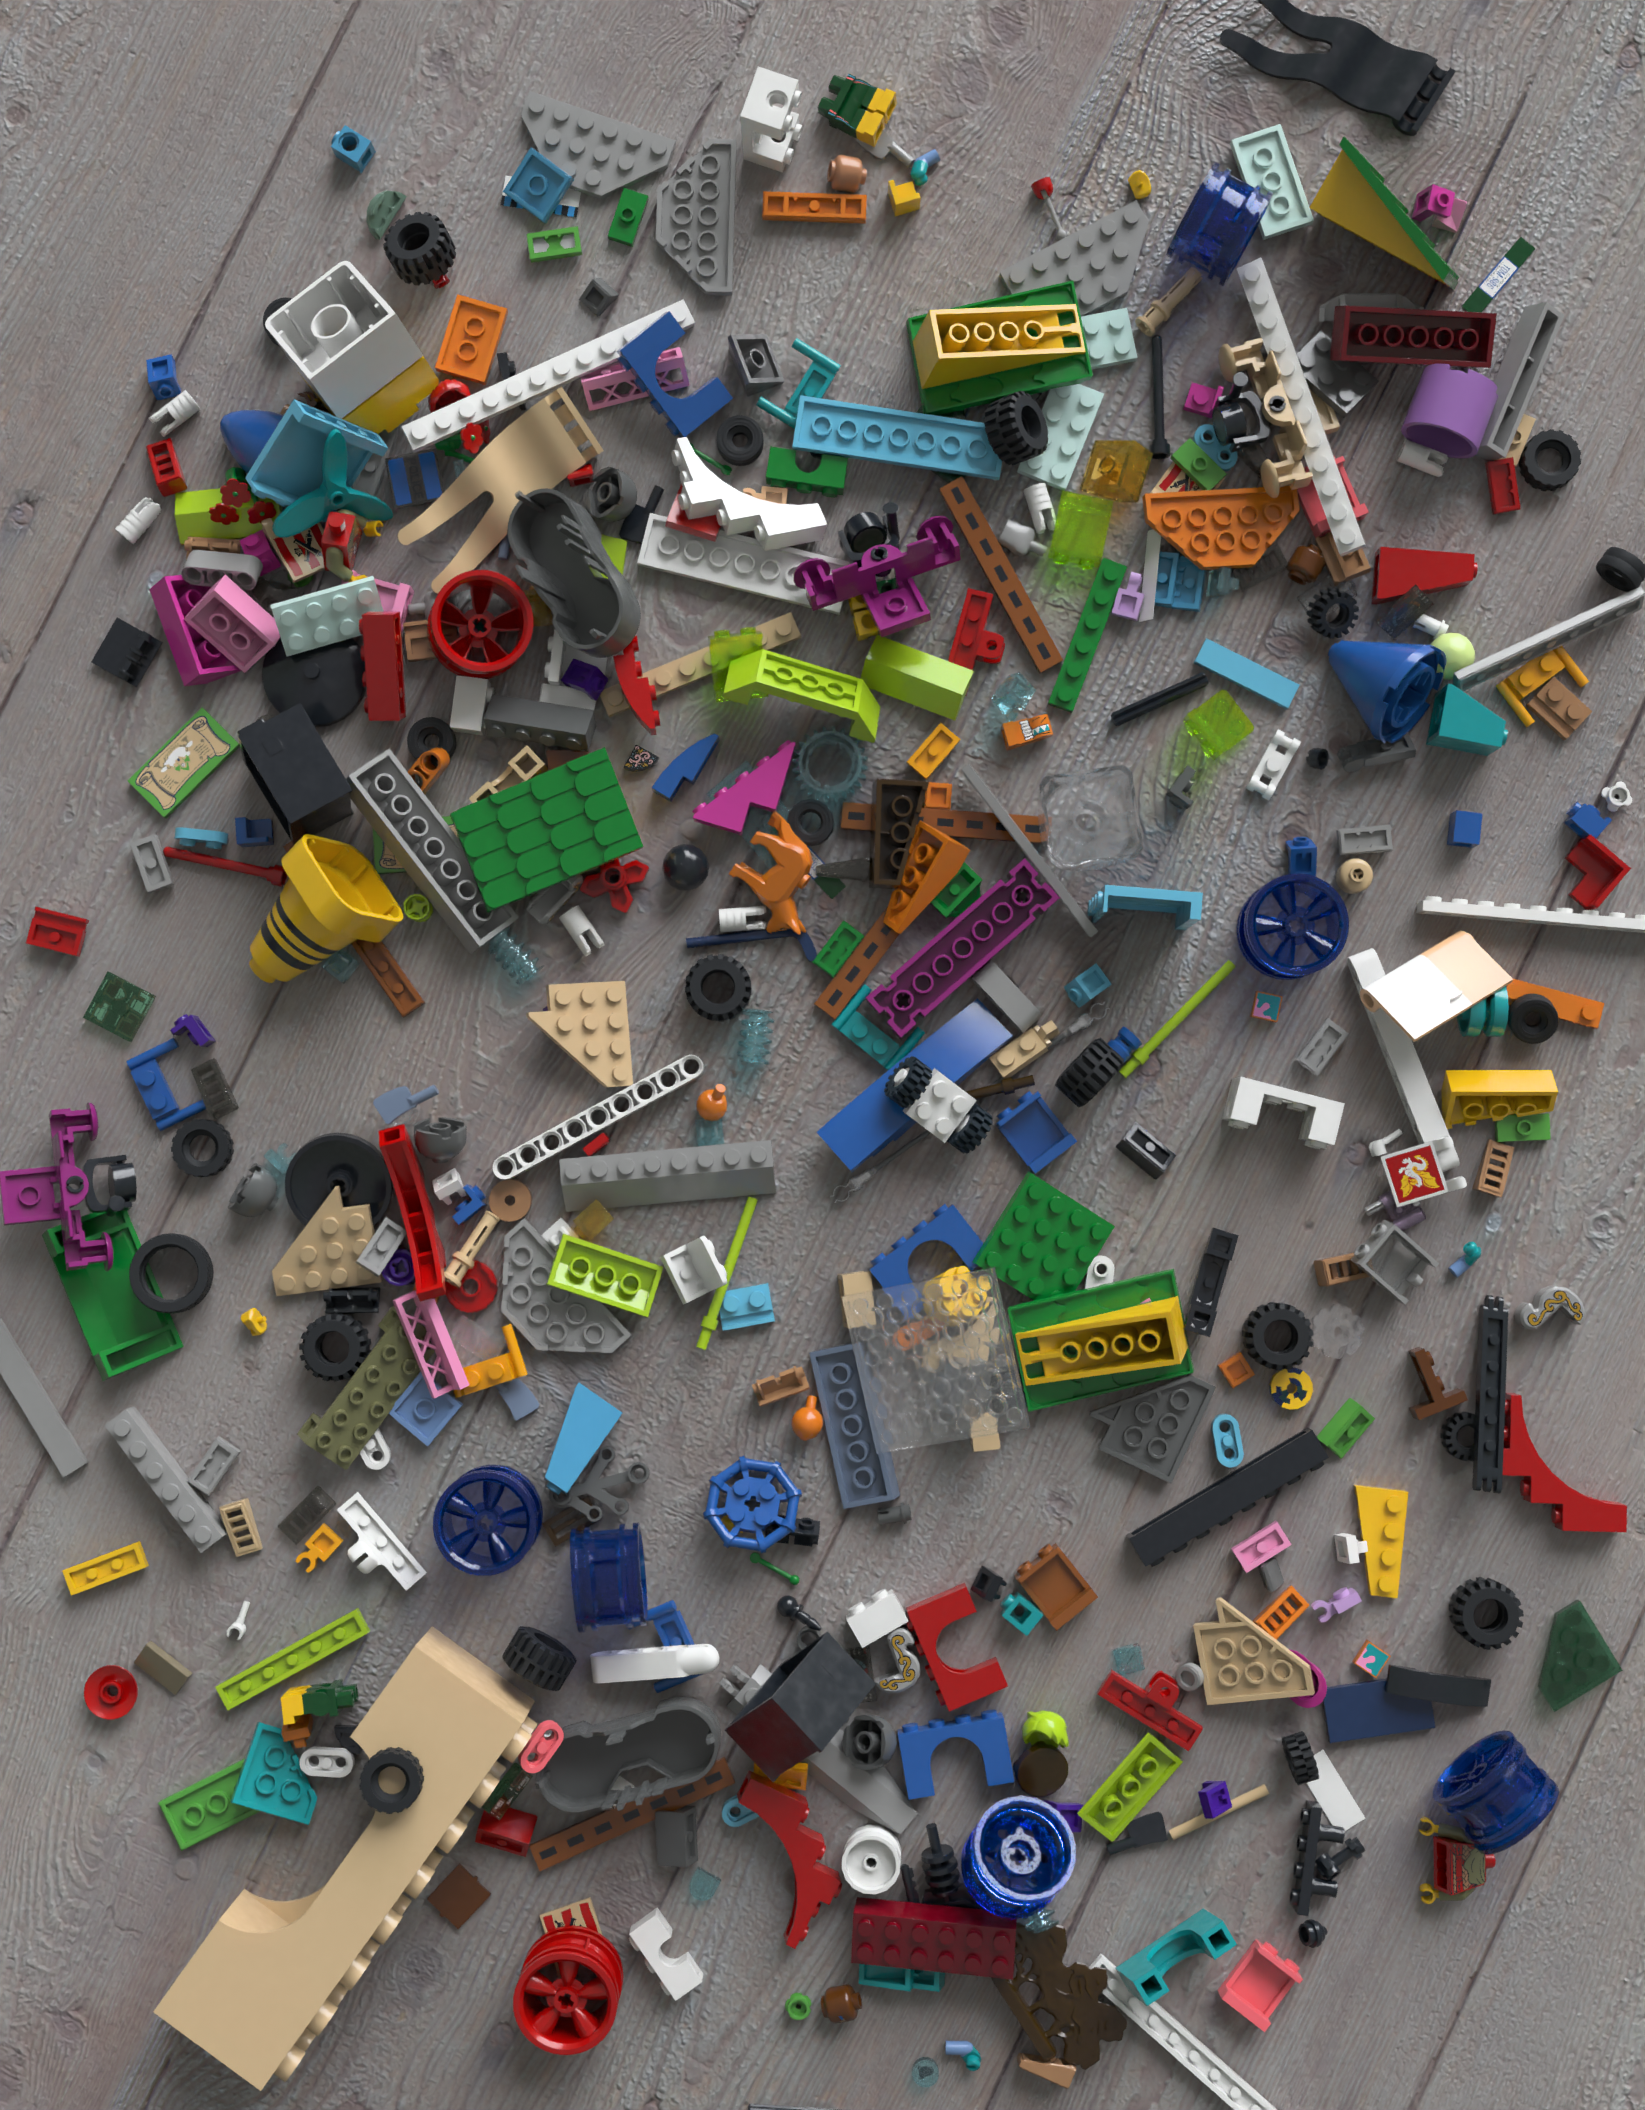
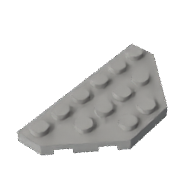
(592, 147)
(699, 216)
(1095, 258)
(547, 1314)

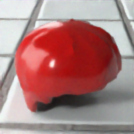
(447, 393)

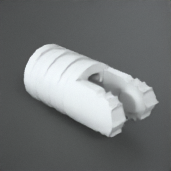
(180, 408)
(1422, 458)
(1039, 505)
(138, 520)
(735, 919)
(578, 925)

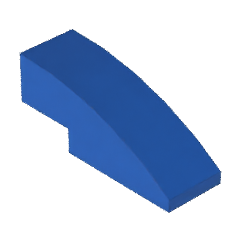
(685, 767)

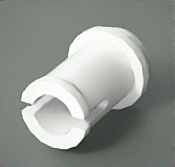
(1431, 626)

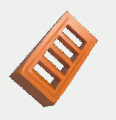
(1274, 1608)

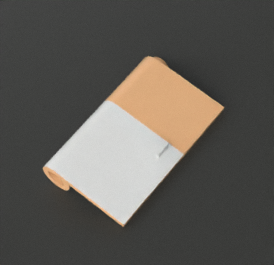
(1436, 985)

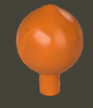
(712, 1103)
(807, 1420)

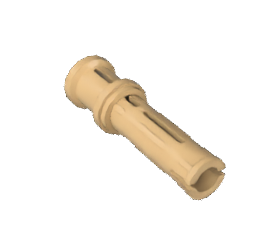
(1161, 309)
(465, 1262)

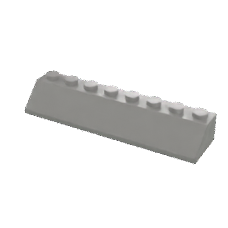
(425, 848)
(668, 1175)

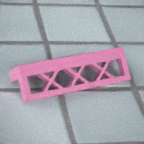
(615, 374)
(440, 1342)

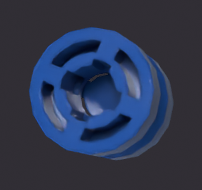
(1124, 1039)

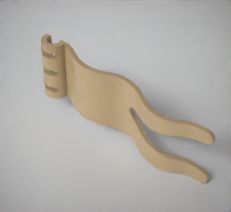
(523, 458)

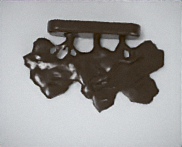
(1067, 1995)

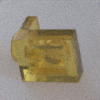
(541, 612)
(592, 1220)

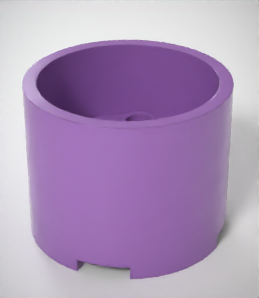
(1450, 410)

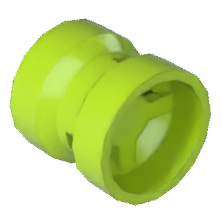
(414, 906)

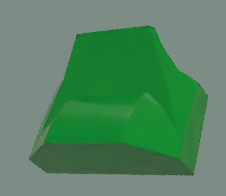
(958, 893)

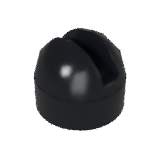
(1317, 758)

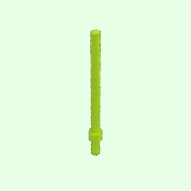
(1142, 1054)
(710, 1322)

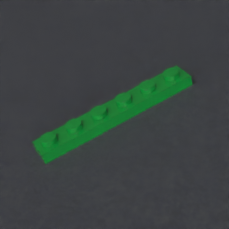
(1087, 635)

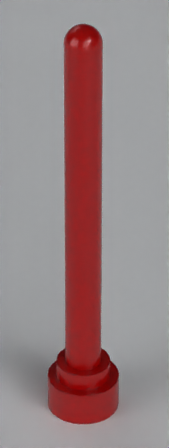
(273, 874)

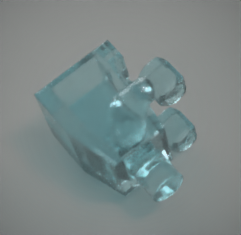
(1013, 694)

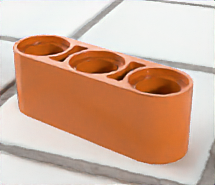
(426, 770)

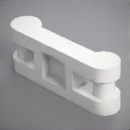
(1273, 764)

